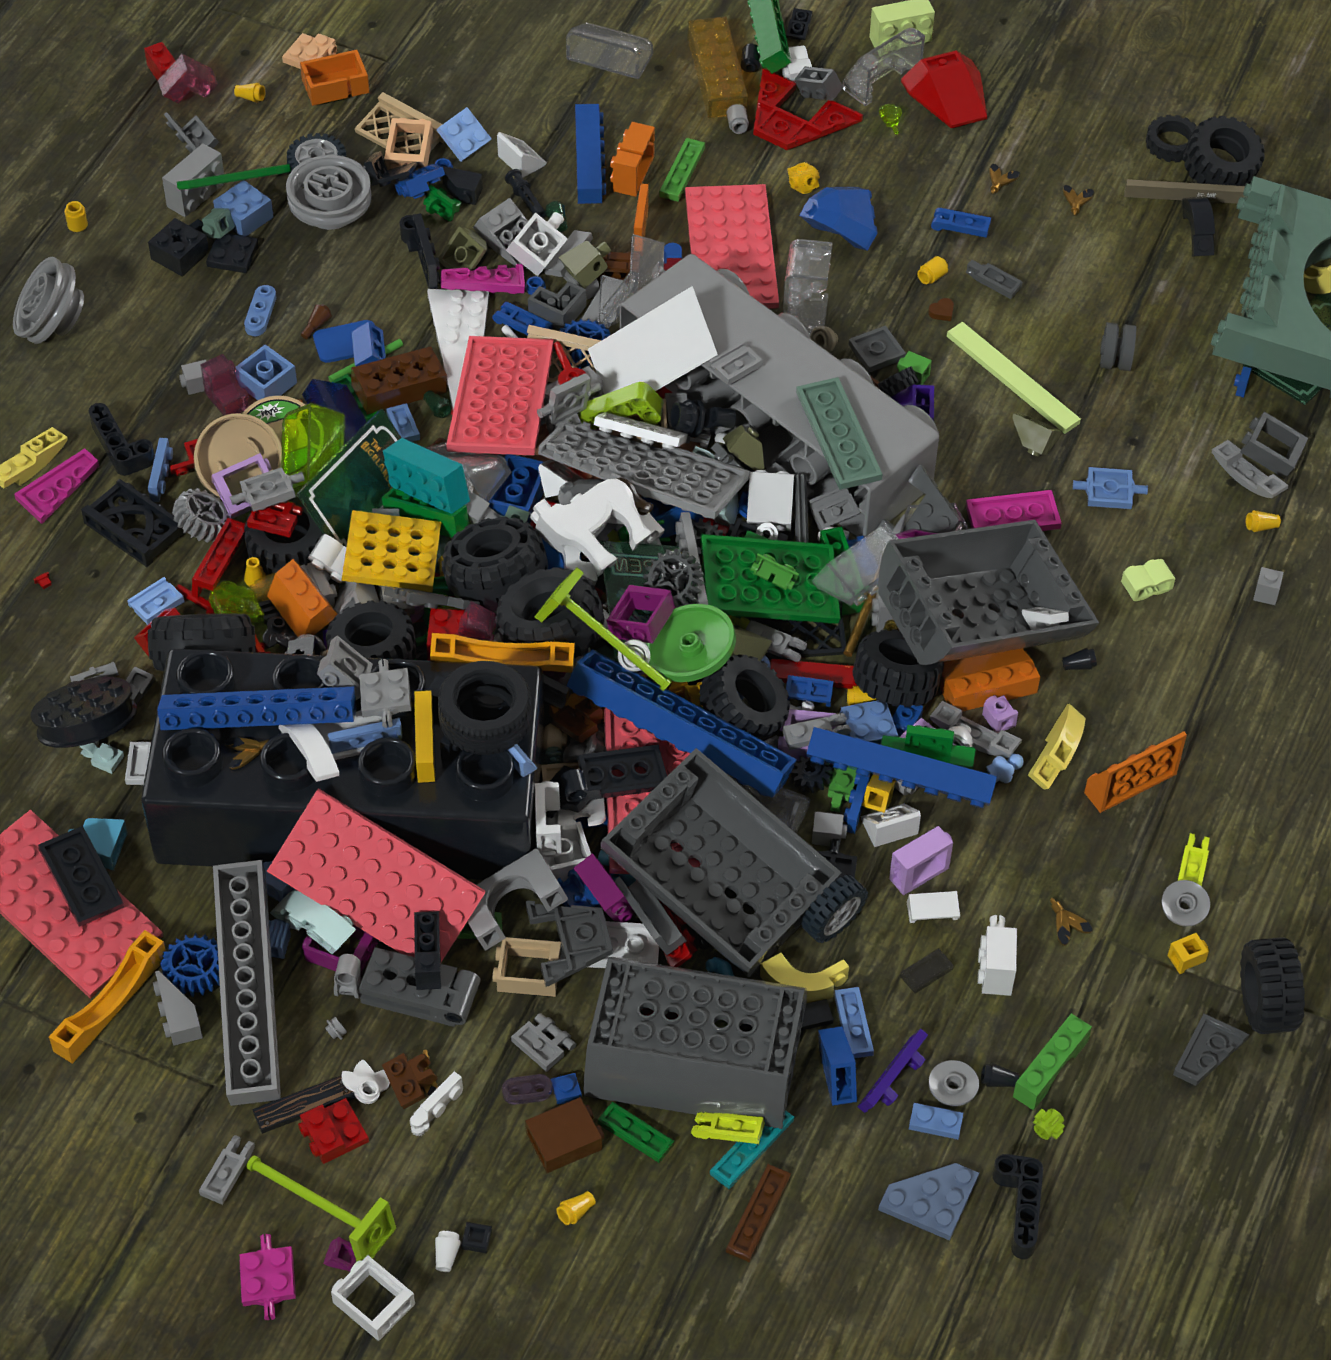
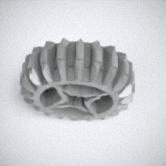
(200, 514)

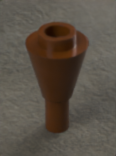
(318, 317)

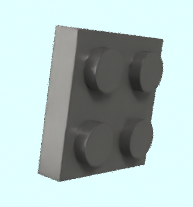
(876, 349)

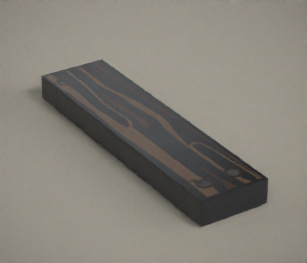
(292, 1106)

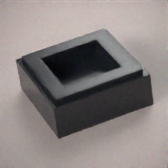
(476, 1237)

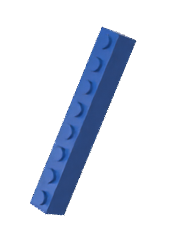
(901, 766)

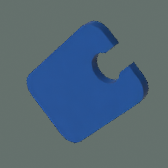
(336, 342)

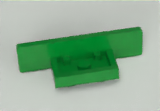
(932, 744)

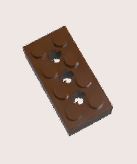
(398, 379)

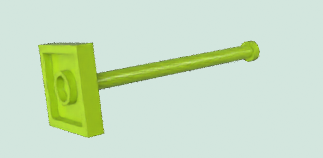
(562, 597)
(368, 1233)

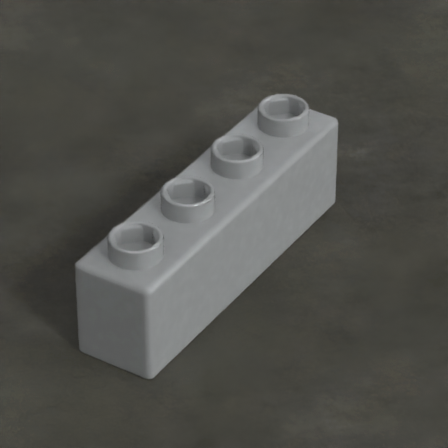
(768, 396)

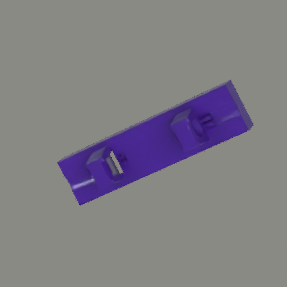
(907, 1055)

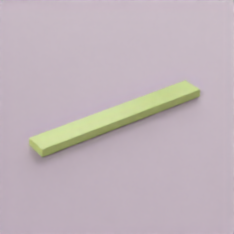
(1013, 377)

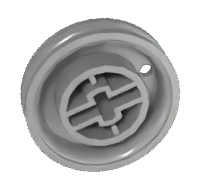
(333, 191)
(48, 302)

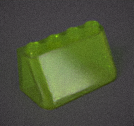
(310, 440)

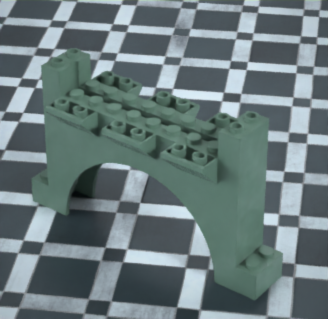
(1277, 321)

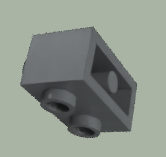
(818, 83)

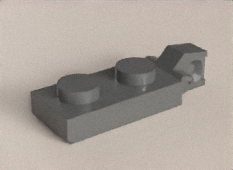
(994, 278)

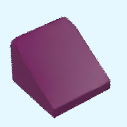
(340, 1255)

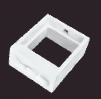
(390, 1314)

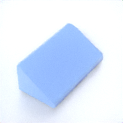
(521, 761)

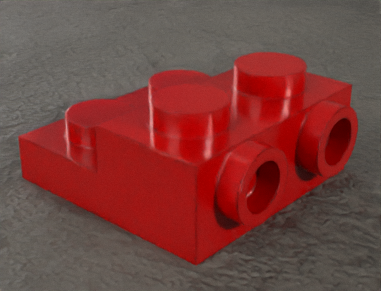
(332, 1130)

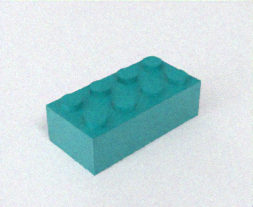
(426, 475)

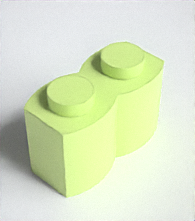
(1148, 579)

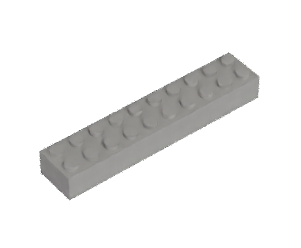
(246, 983)

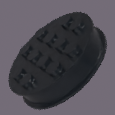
(83, 712)

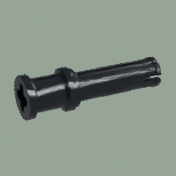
(519, 182)

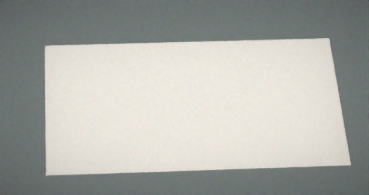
(655, 346)

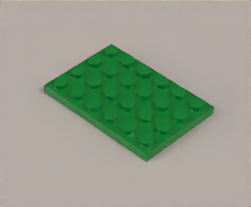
(739, 592)

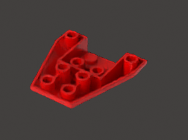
(948, 88)

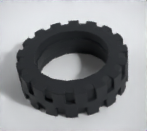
(1168, 124)

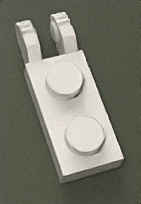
(436, 1104)

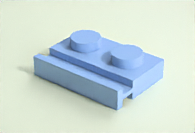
(155, 599)

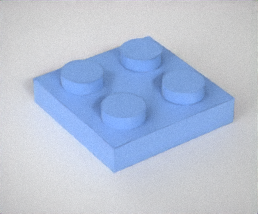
(463, 134)

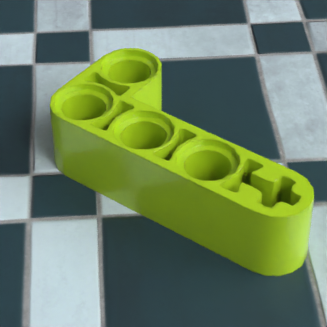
(624, 402)

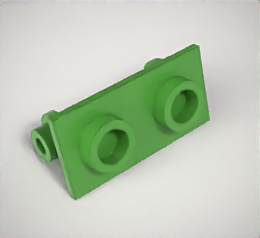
(768, 566)

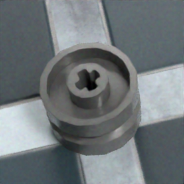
(1115, 346)

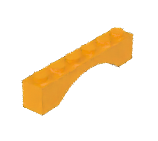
(546, 655)
(82, 1028)

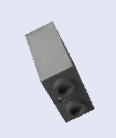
(1264, 455)

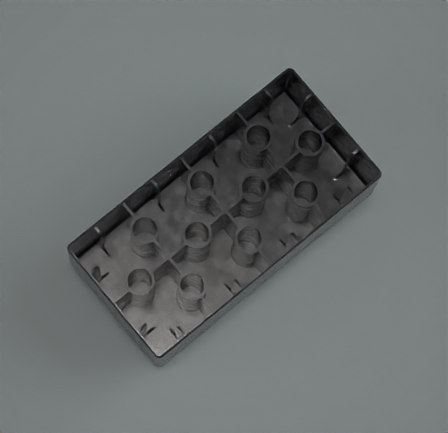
(211, 815)

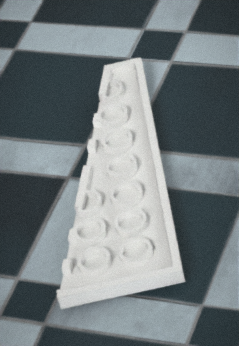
(455, 318)

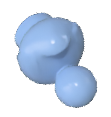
(1005, 768)

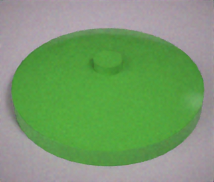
(693, 643)

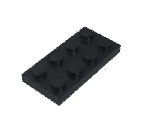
(80, 876)

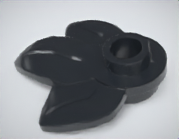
(278, 632)

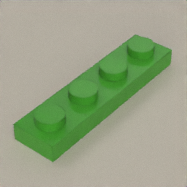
(682, 169)

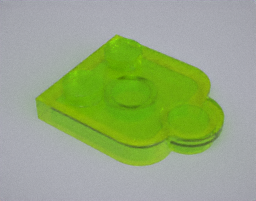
(235, 599)

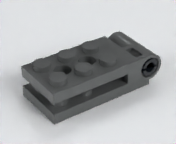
(392, 986)

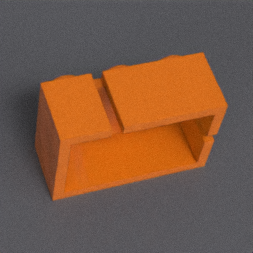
(334, 77)
(633, 158)

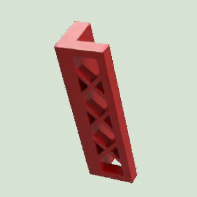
(218, 556)

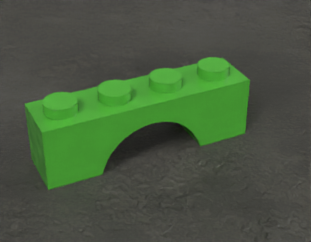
(1040, 1074)

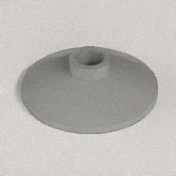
(1191, 894)
(956, 1074)

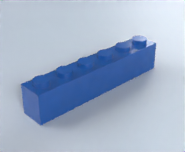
(589, 153)

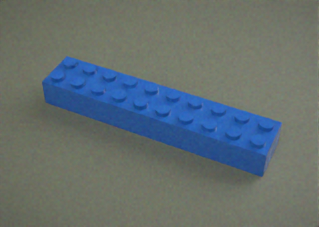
(681, 723)

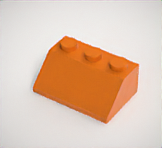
(300, 600)

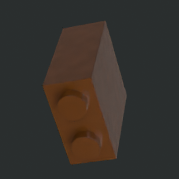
(564, 1134)

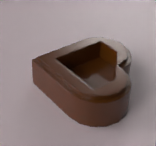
(941, 310)

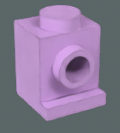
(999, 713)

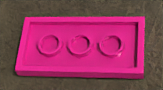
(1015, 508)

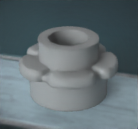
(335, 1028)

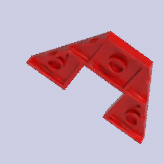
(788, 129)

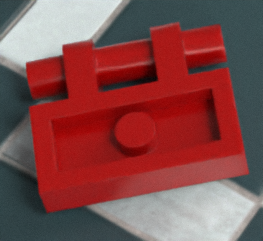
(276, 521)

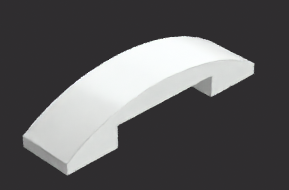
(315, 750)

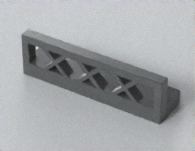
(652, 915)

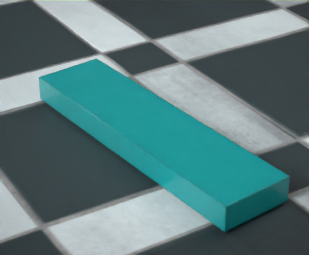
(744, 1155)

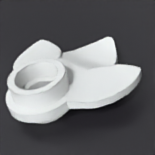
(366, 1080)

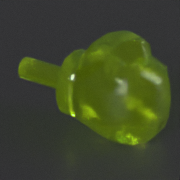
(890, 116)

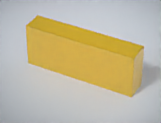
(424, 736)

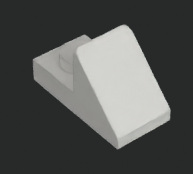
(1044, 617)

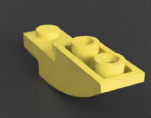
(32, 458)
(1060, 747)

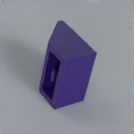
(919, 396)

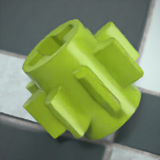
(1048, 1124)

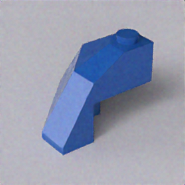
(843, 212)

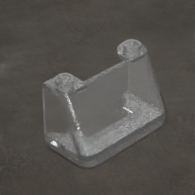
(896, 54)

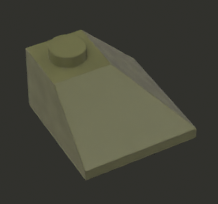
(463, 250)
(1035, 434)
(746, 446)
(750, 644)

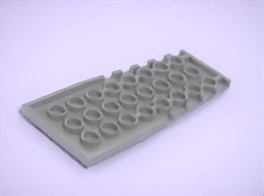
(662, 474)

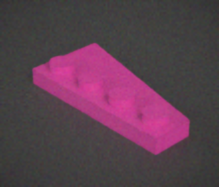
(482, 279)
(49, 491)

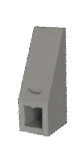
(180, 1012)

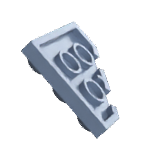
(931, 1199)

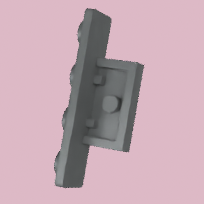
(193, 133)

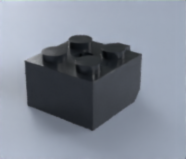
(179, 246)

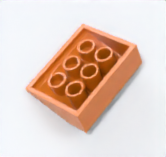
(973, 680)
(1135, 773)

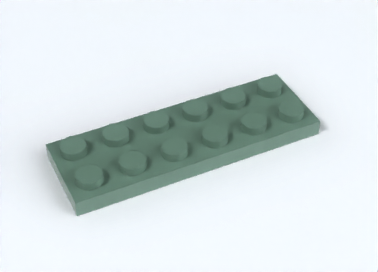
(839, 433)

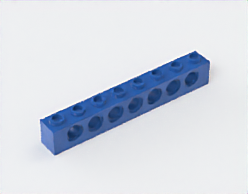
(257, 708)

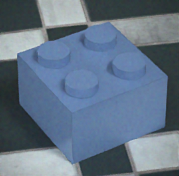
(247, 207)
(265, 374)
(869, 721)

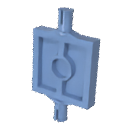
(1110, 488)

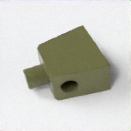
(586, 262)

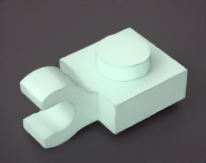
(104, 758)

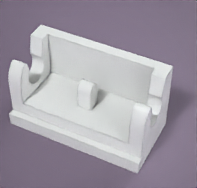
(933, 906)

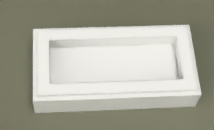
(137, 763)

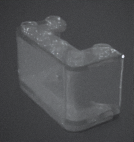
(805, 281)

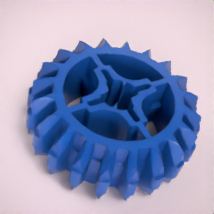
(585, 329)
(189, 977)

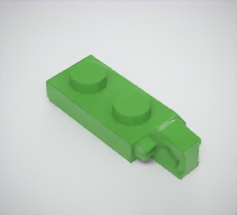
(840, 787)

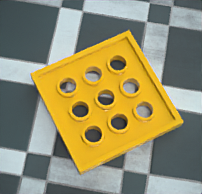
(381, 542)

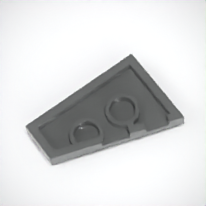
(1208, 1048)

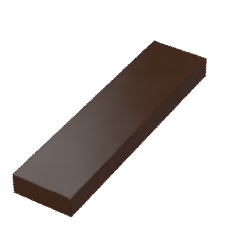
(758, 1213)

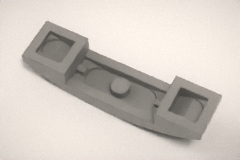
(1245, 473)
(983, 738)

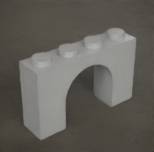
(528, 873)

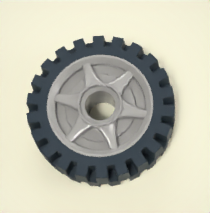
(313, 147)
(834, 909)

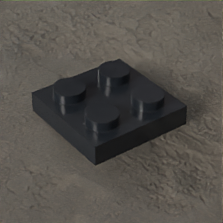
(232, 253)

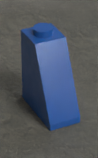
(838, 1065)

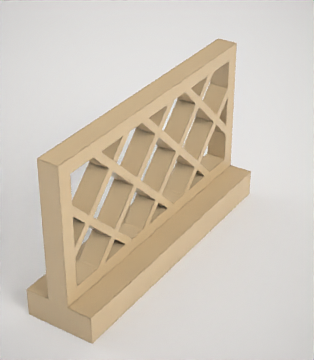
(397, 110)
(567, 340)

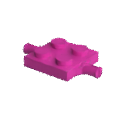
(267, 1276)

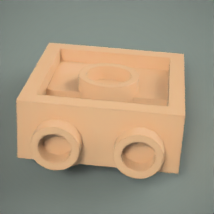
(309, 48)

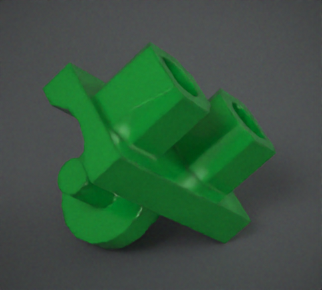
(438, 202)

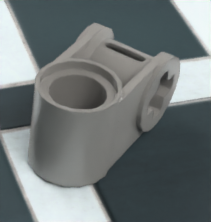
(347, 976)

